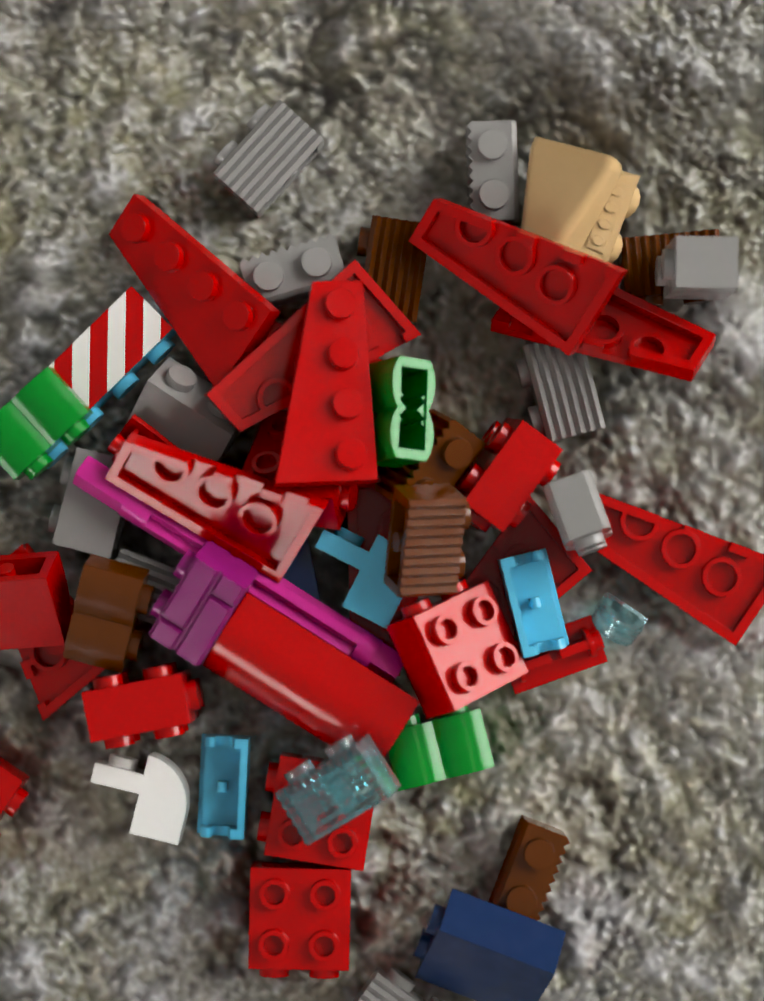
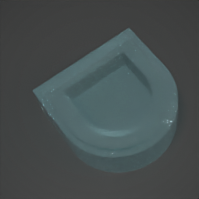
(617, 620)

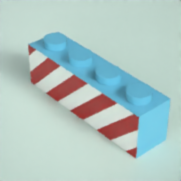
(111, 353)

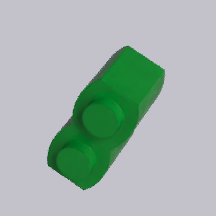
(401, 404)
(39, 421)
(440, 748)

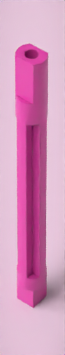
(281, 596)

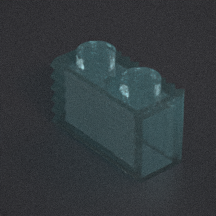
(337, 788)

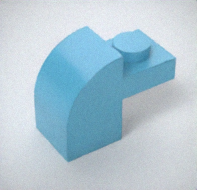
(369, 593)

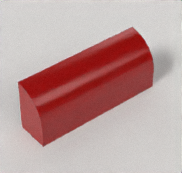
(33, 600)
(307, 678)

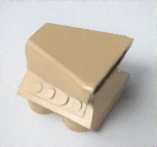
(578, 198)

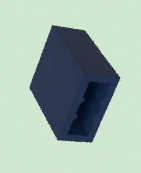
(487, 951)

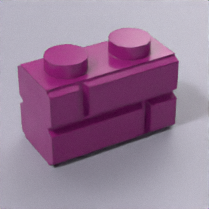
(202, 602)

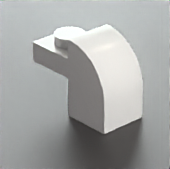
(162, 793)

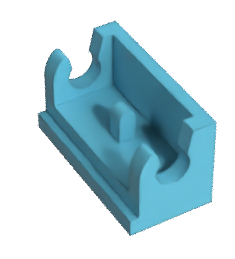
(533, 603)
(224, 785)

